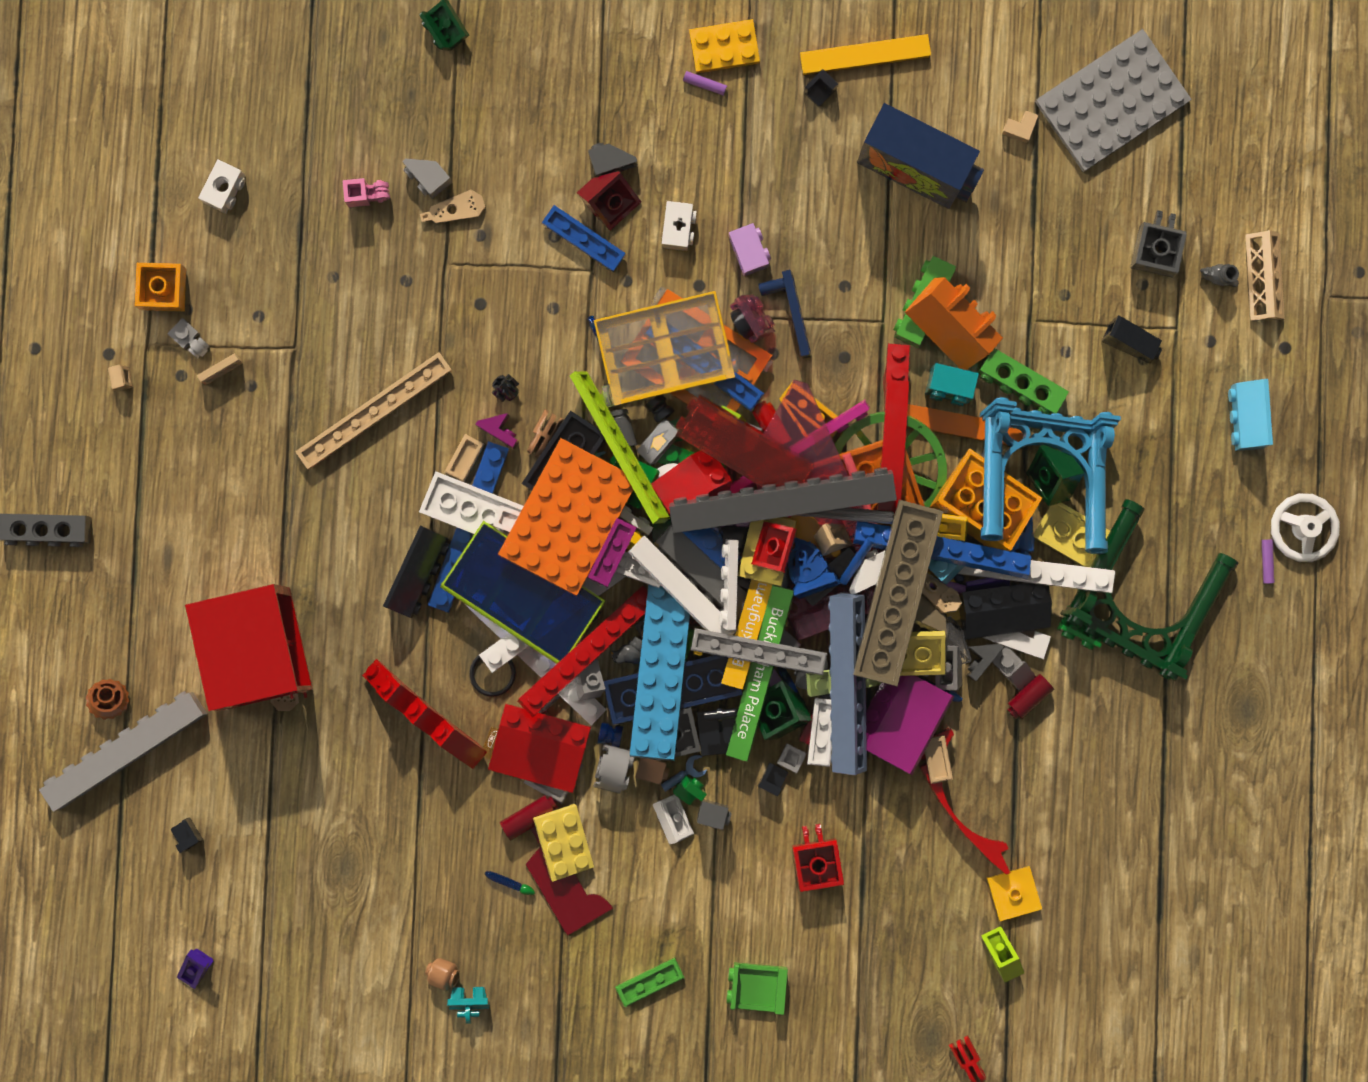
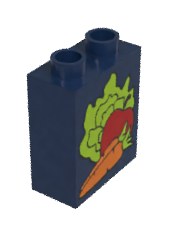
(920, 157)

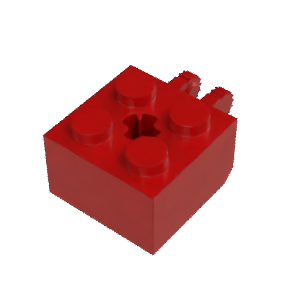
(806, 854)

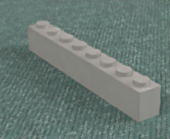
(123, 751)

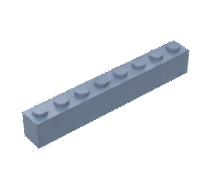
(847, 690)

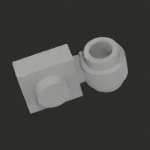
(186, 335)

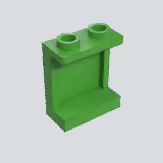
(757, 987)

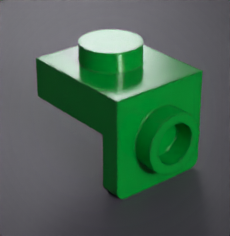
(689, 789)

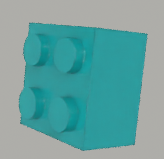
(951, 384)

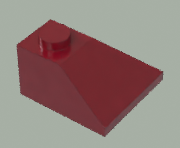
(609, 198)

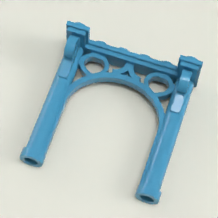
(1096, 438)

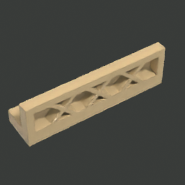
(1272, 276)

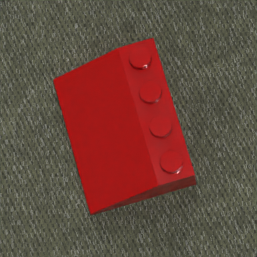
(539, 748)

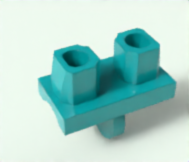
(459, 1002)

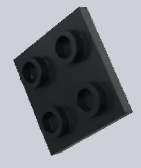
(716, 730)

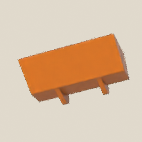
(954, 322)

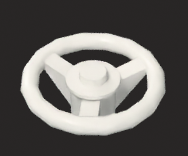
(1305, 528)

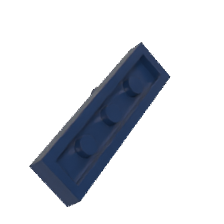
(787, 283)

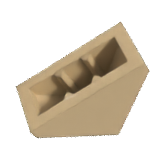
(832, 538)

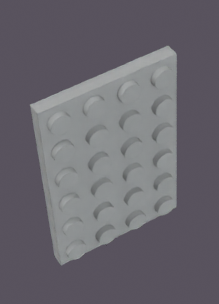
(1113, 100)

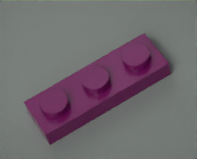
(612, 552)

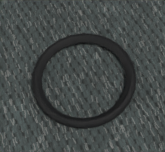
(491, 694)

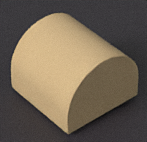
(120, 377)

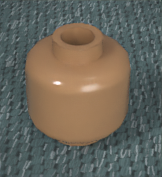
(442, 974)

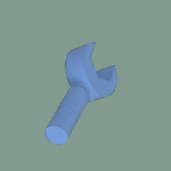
(679, 776)

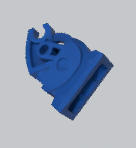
(810, 571)

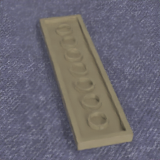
(897, 592)

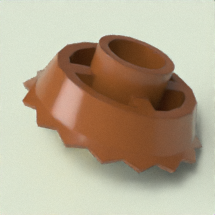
(107, 699)

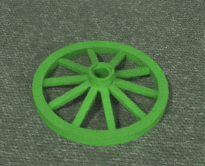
(918, 428)

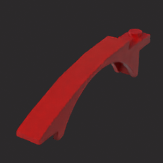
(895, 417)
(989, 848)

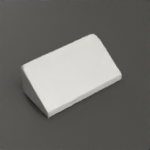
(673, 819)

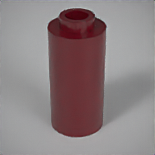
(1029, 697)

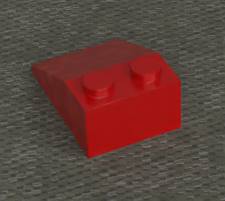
(692, 477)

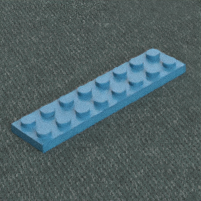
(660, 677)

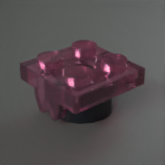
(750, 318)

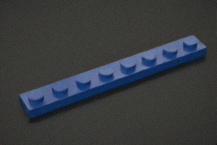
(485, 479)
(955, 552)

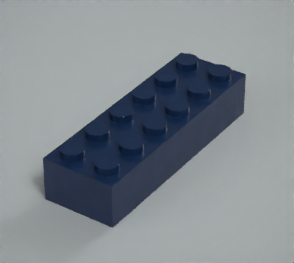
(700, 685)

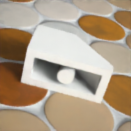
(868, 572)

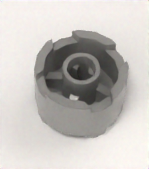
(613, 769)

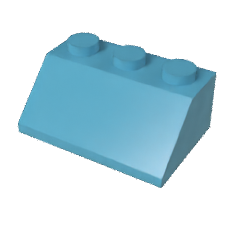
(1251, 415)

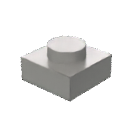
(791, 758)

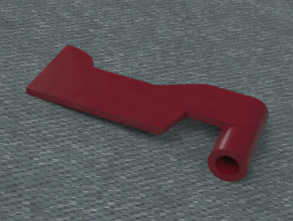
(565, 895)

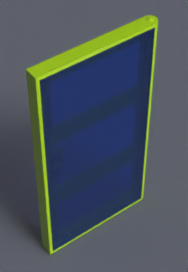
(519, 600)

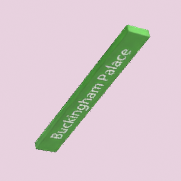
(759, 676)

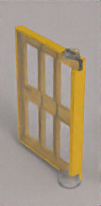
(664, 349)

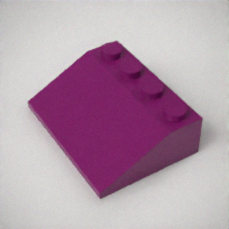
(904, 720)

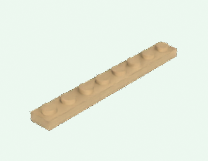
(373, 411)

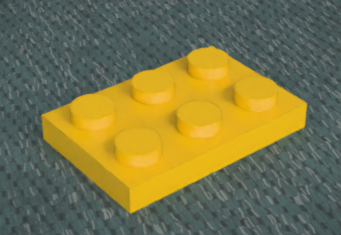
(724, 46)

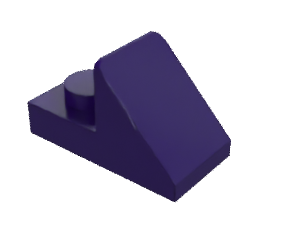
(194, 967)

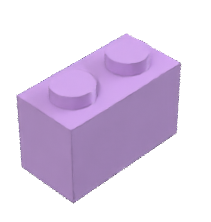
(749, 249)

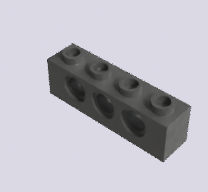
(79, 529)

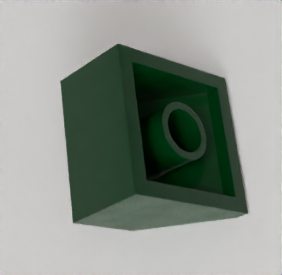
(1054, 475)
(782, 712)

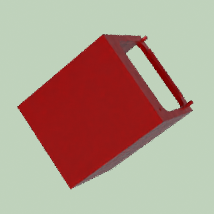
(248, 647)

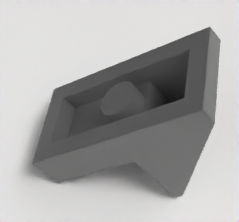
(986, 654)

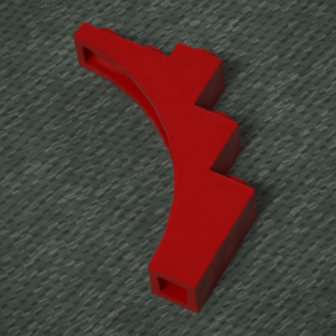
(423, 715)

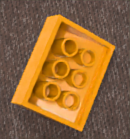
(965, 495)

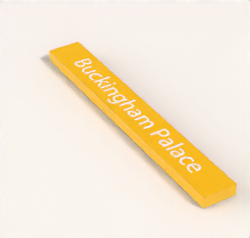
(748, 627)

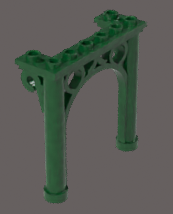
(1179, 653)

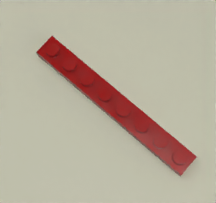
(584, 653)

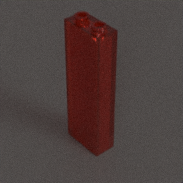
(740, 445)

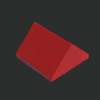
(774, 547)

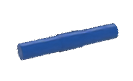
(857, 560)

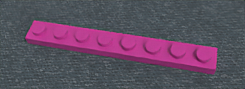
(839, 423)

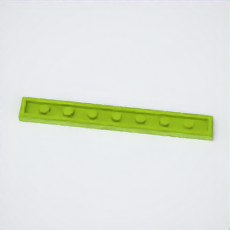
(619, 447)

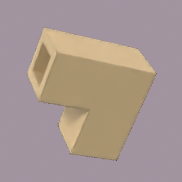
(1021, 130)

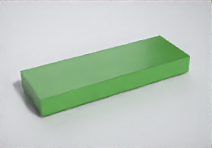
(649, 982)

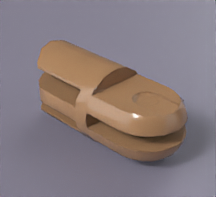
(544, 433)

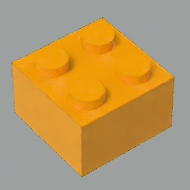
(160, 287)

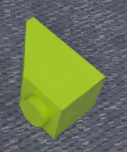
(1003, 954)

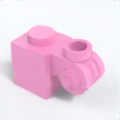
(359, 193)

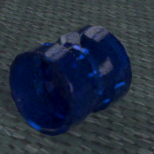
(609, 734)

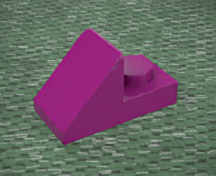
(493, 427)

